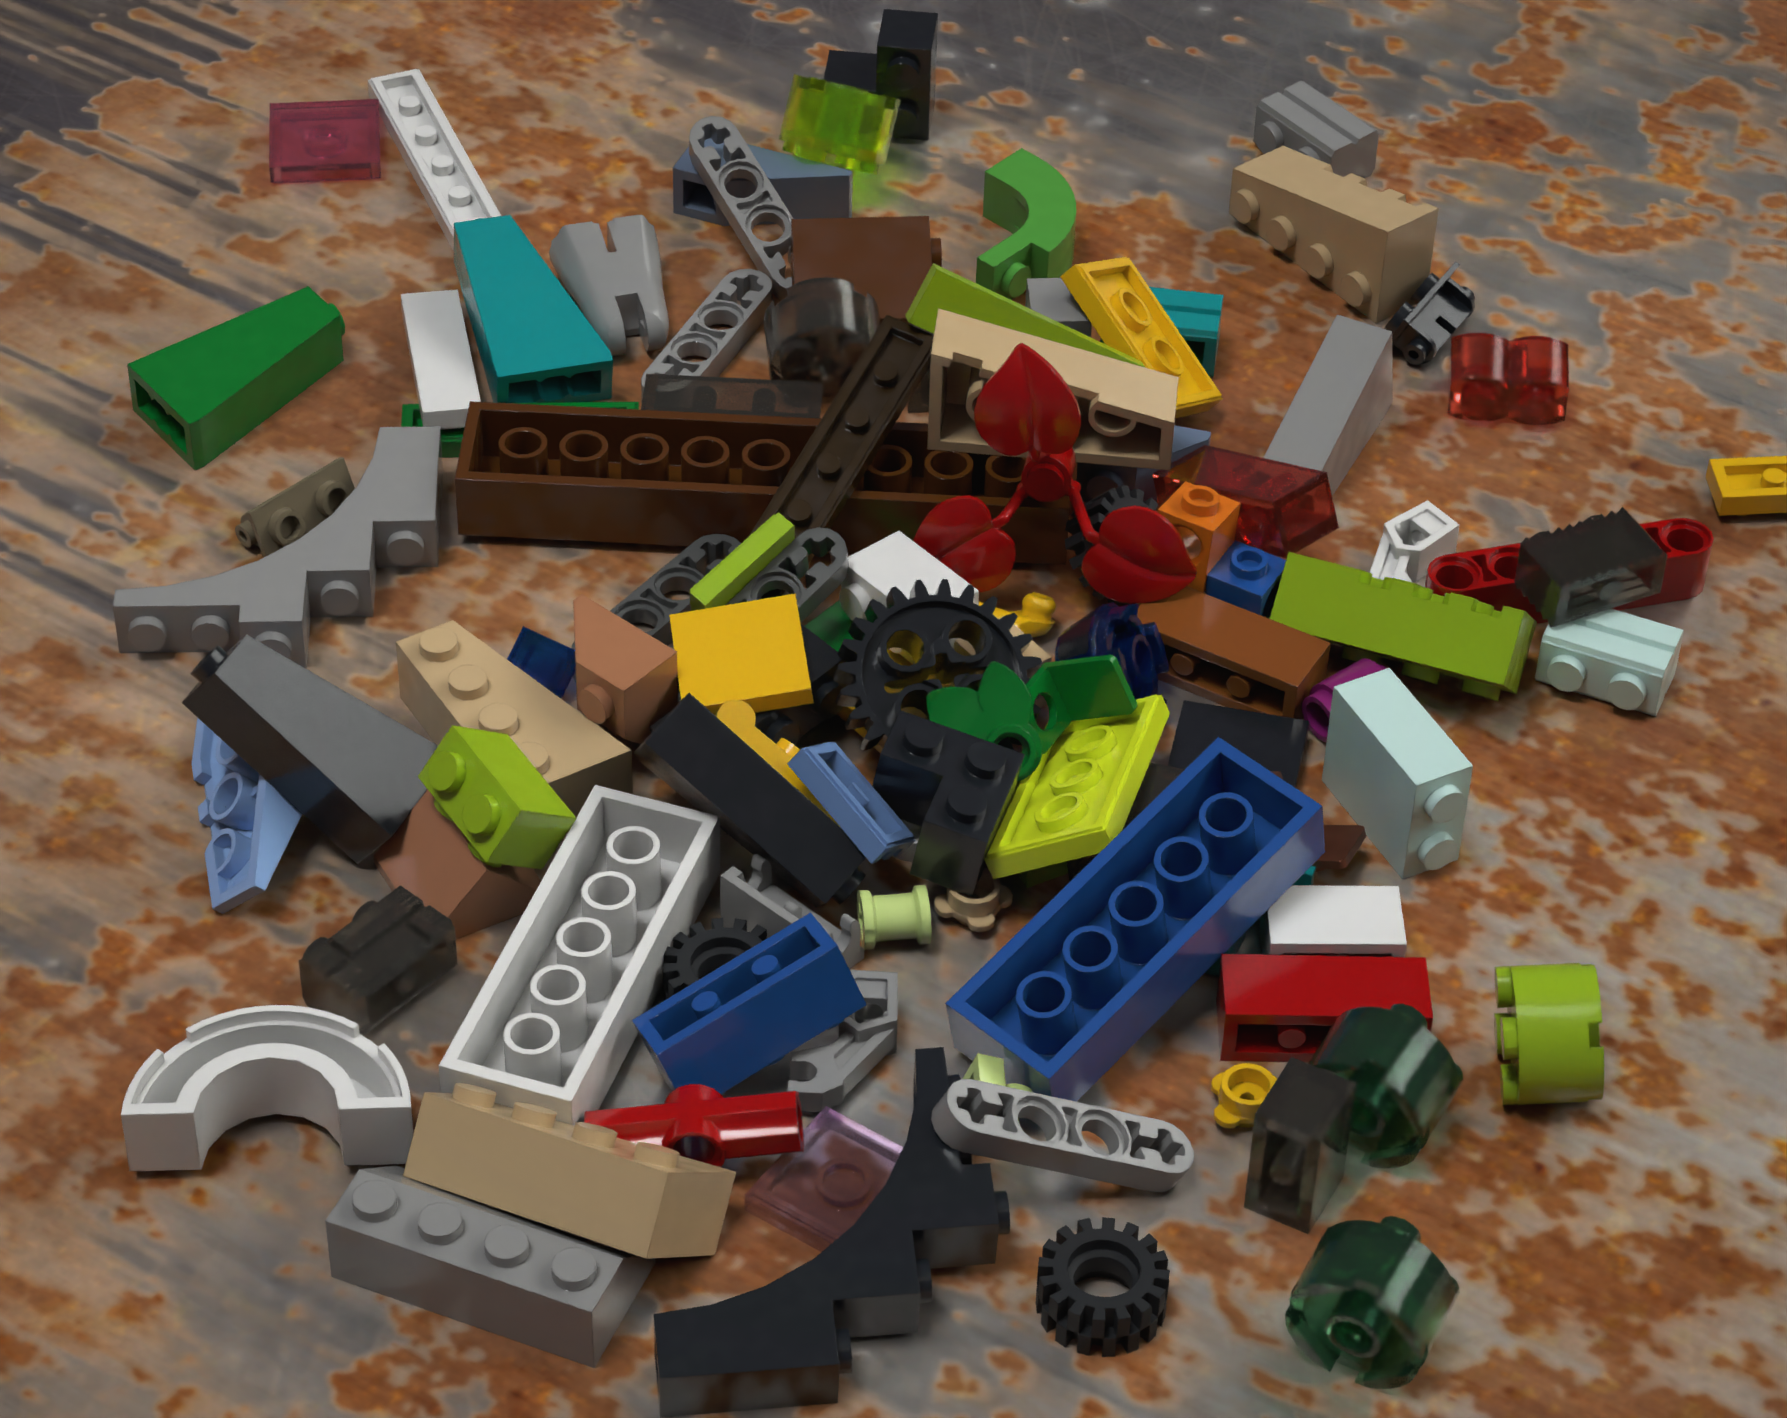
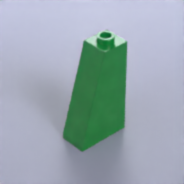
(236, 374)

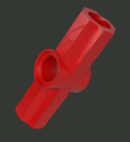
(711, 1127)

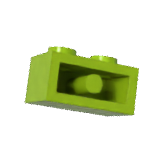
(496, 798)

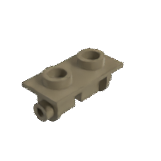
(296, 509)

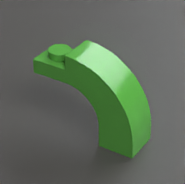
(1039, 212)

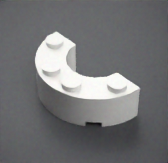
(265, 1065)

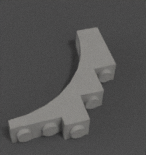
(325, 573)

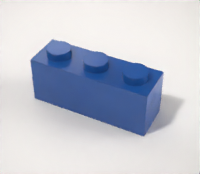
(752, 1009)

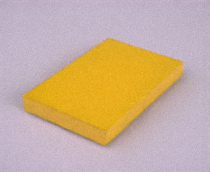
(1136, 324)

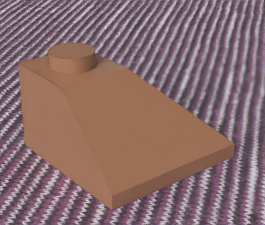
(621, 672)

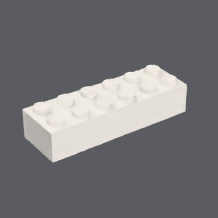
(587, 955)

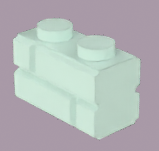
(1612, 659)

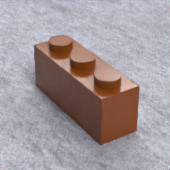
(1236, 654)

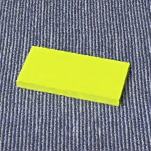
(1078, 791)

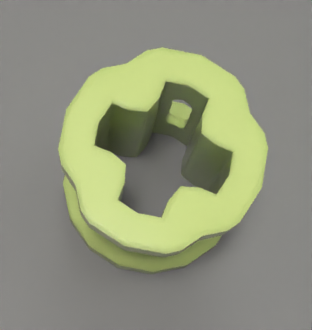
(894, 917)

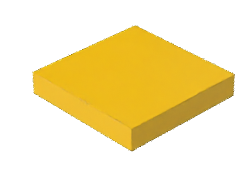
(743, 654)

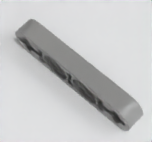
(743, 212)
(718, 346)
(969, 1124)

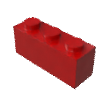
(1289, 1002)

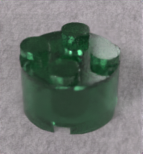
(1400, 1077)
(1371, 1301)

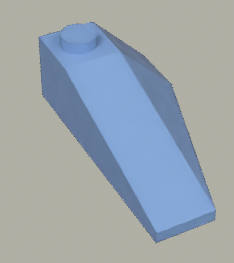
(245, 818)

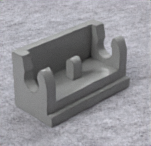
(774, 909)

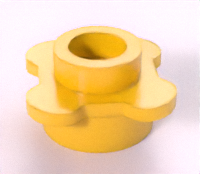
(1240, 1094)

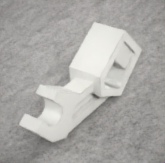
(1413, 542)

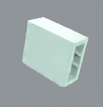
(1396, 773)

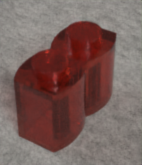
(1508, 378)

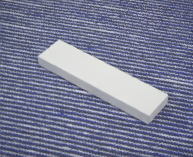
(440, 357)

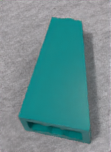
(524, 320)

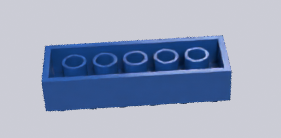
(1139, 924)

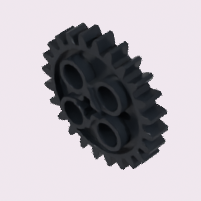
(922, 629)

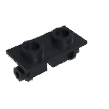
(1438, 314)

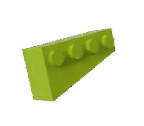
(1406, 625)

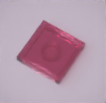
(324, 141)

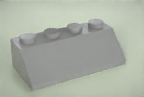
(481, 1264)

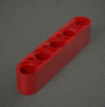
(1491, 571)

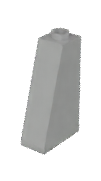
(1338, 401)

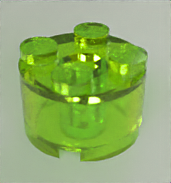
(838, 121)

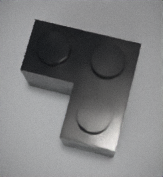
(899, 69)
(951, 789)

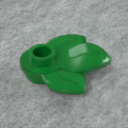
(992, 713)

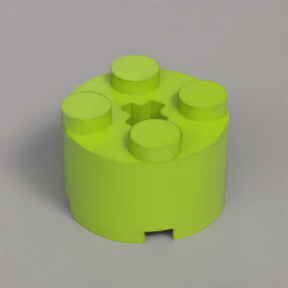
(1549, 1033)

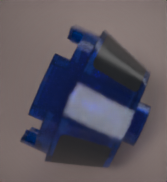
(1121, 634)

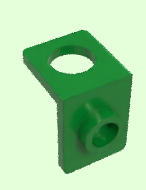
(1079, 692)

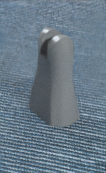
(615, 284)

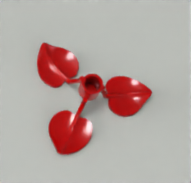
(1035, 412)

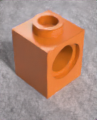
(1205, 525)

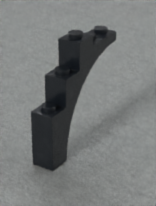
(795, 1333)

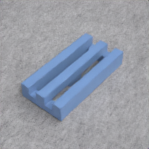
(852, 801)

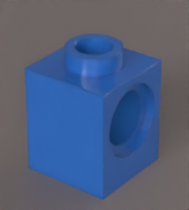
(1246, 578)

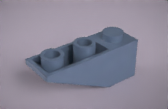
(803, 185)

